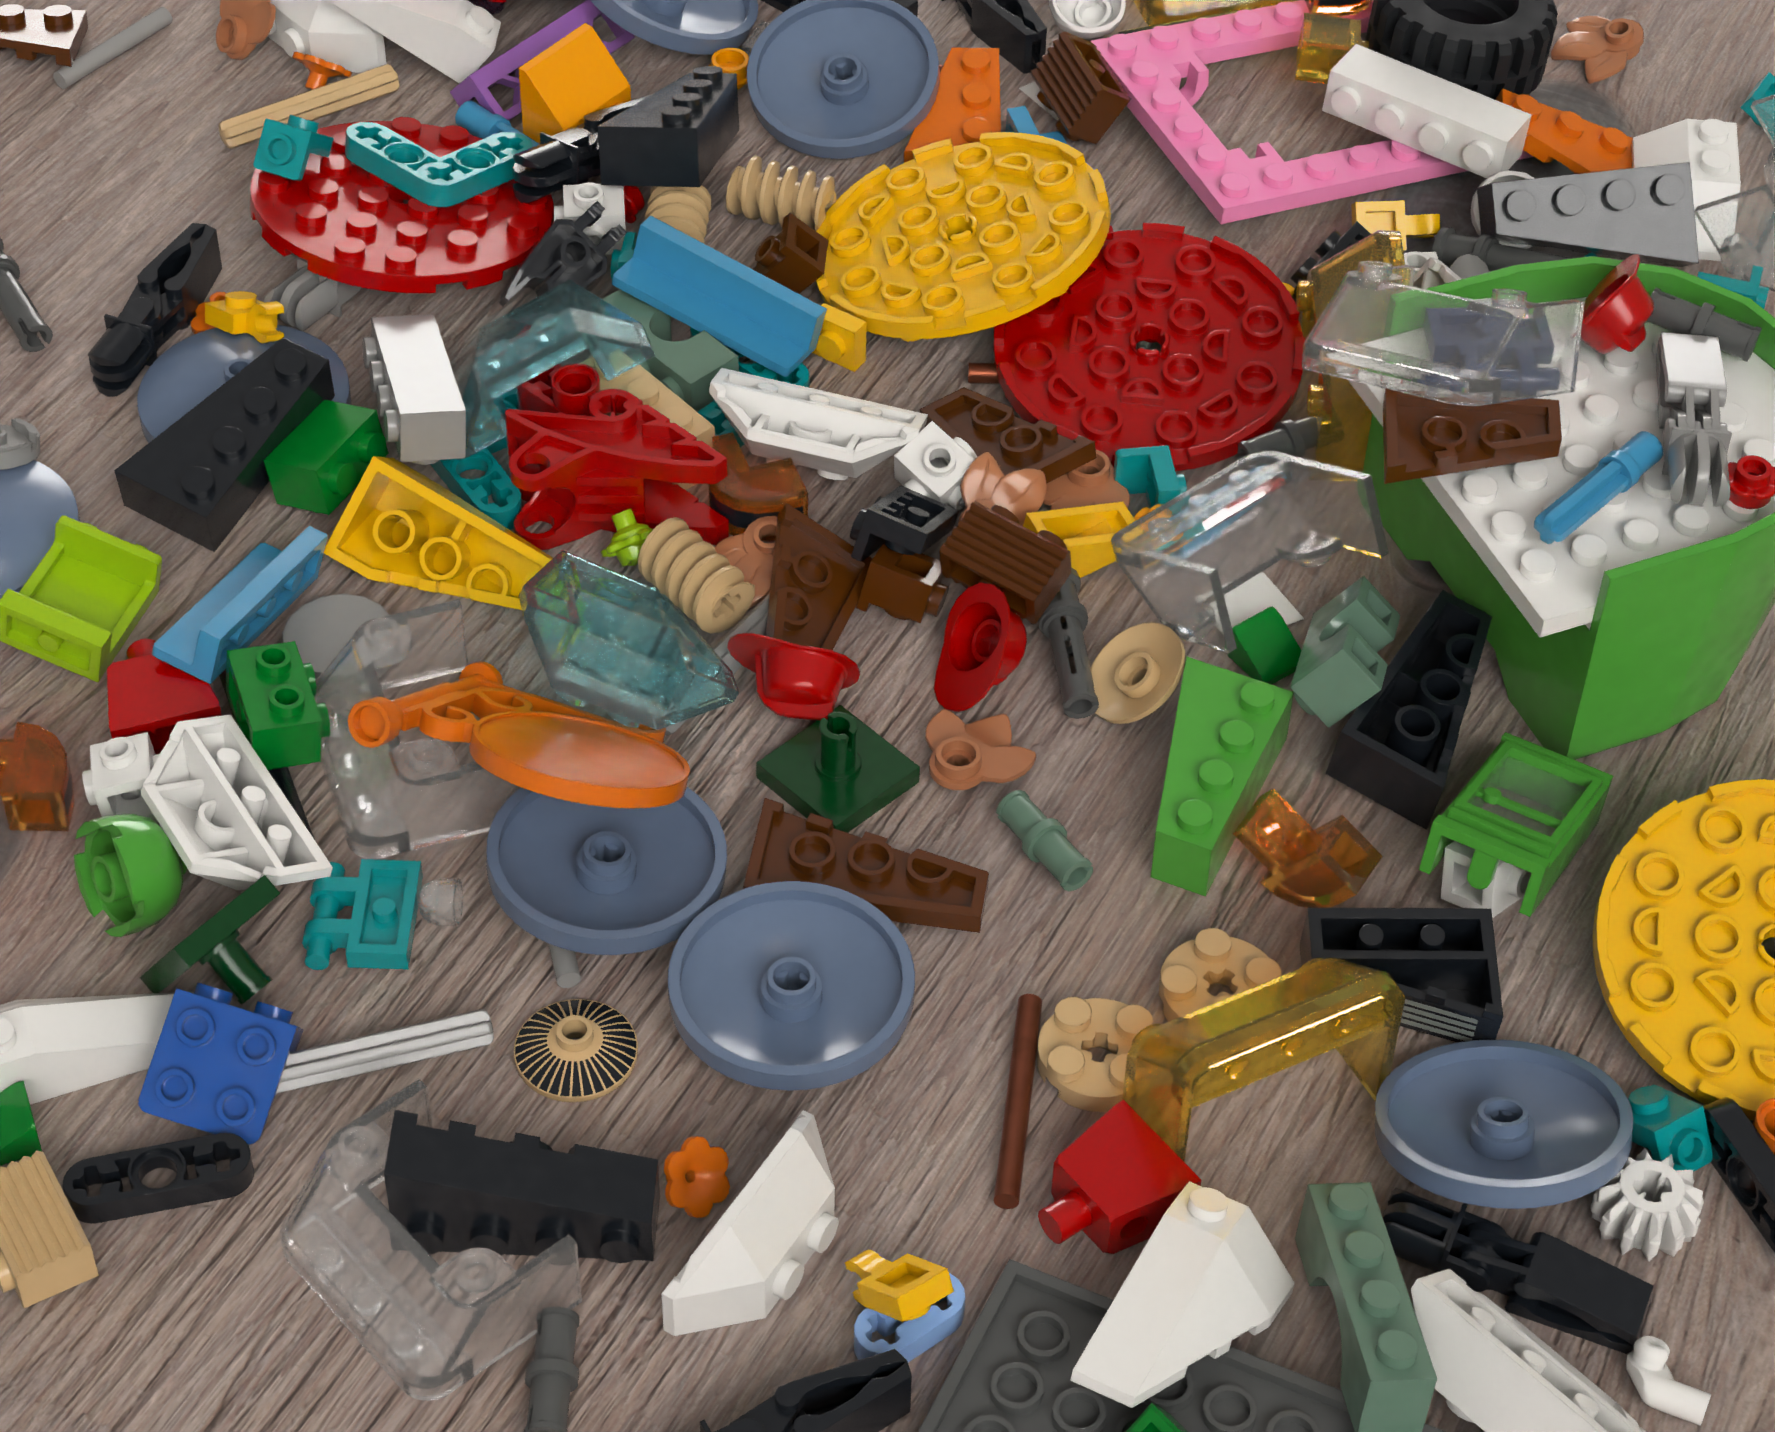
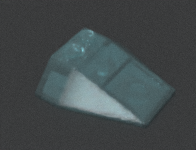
(537, 339)
(621, 646)

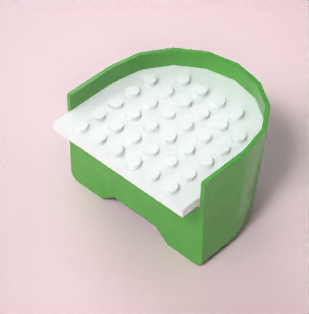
(1647, 597)

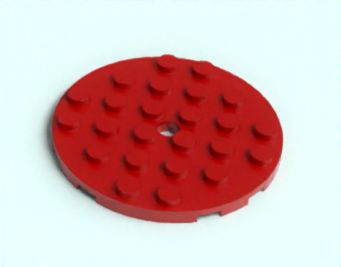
(366, 237)
(1223, 359)

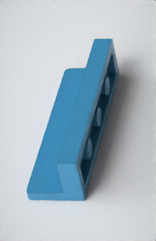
(721, 297)
(242, 605)

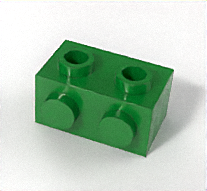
(325, 456)
(276, 704)

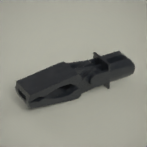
(1010, 27)
(562, 158)
(157, 308)
(1543, 1279)
(841, 1399)

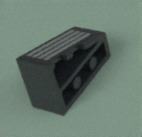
(1434, 955)

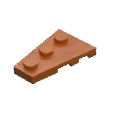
(965, 100)
(1569, 138)

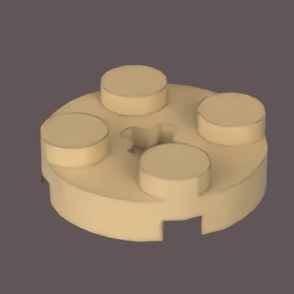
(1211, 960)
(1086, 1025)

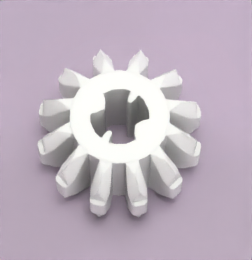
(1649, 1206)

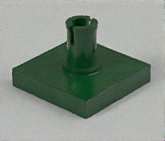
(838, 770)
(217, 945)

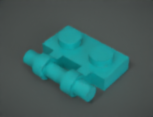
(381, 918)

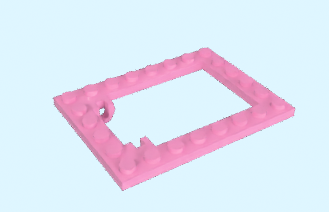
(1226, 180)

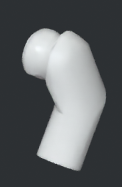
(1657, 1386)

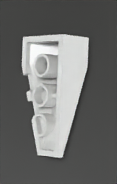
(78, 1040)
(1186, 1297)

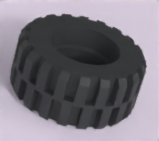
(1468, 41)

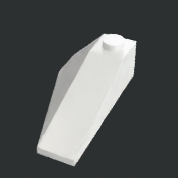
(443, 33)

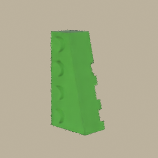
(1217, 763)

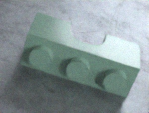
(680, 365)
(1340, 653)

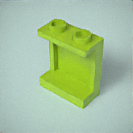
(81, 599)

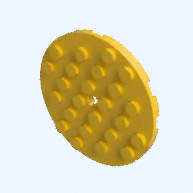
(1032, 221)
(1685, 938)

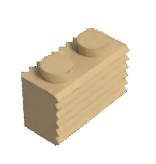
(39, 1234)

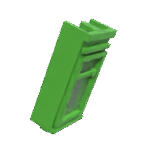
(1521, 810)

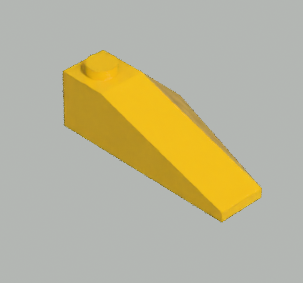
(429, 539)

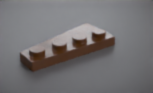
(902, 885)

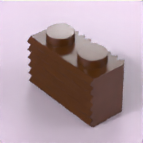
(1079, 88)
(999, 551)

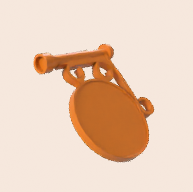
(533, 741)

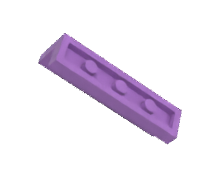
(501, 68)

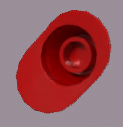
(1617, 310)
(979, 647)
(793, 677)

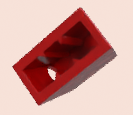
(154, 696)
(1114, 1183)

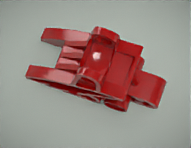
(588, 465)

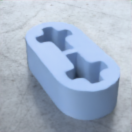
(911, 1336)

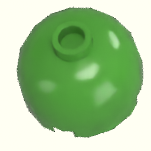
(128, 871)

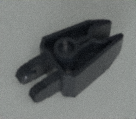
(564, 255)

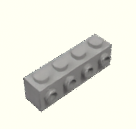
(415, 388)

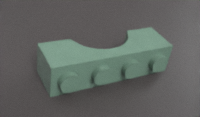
(1384, 1354)

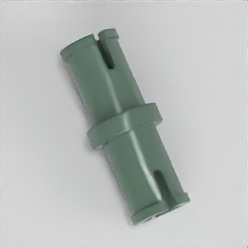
(1044, 840)

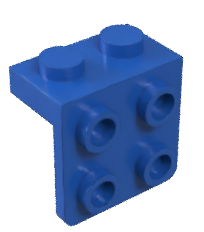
(218, 1063)

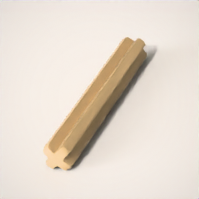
(311, 104)

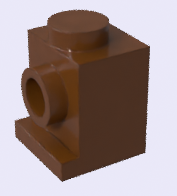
(793, 256)
(903, 585)

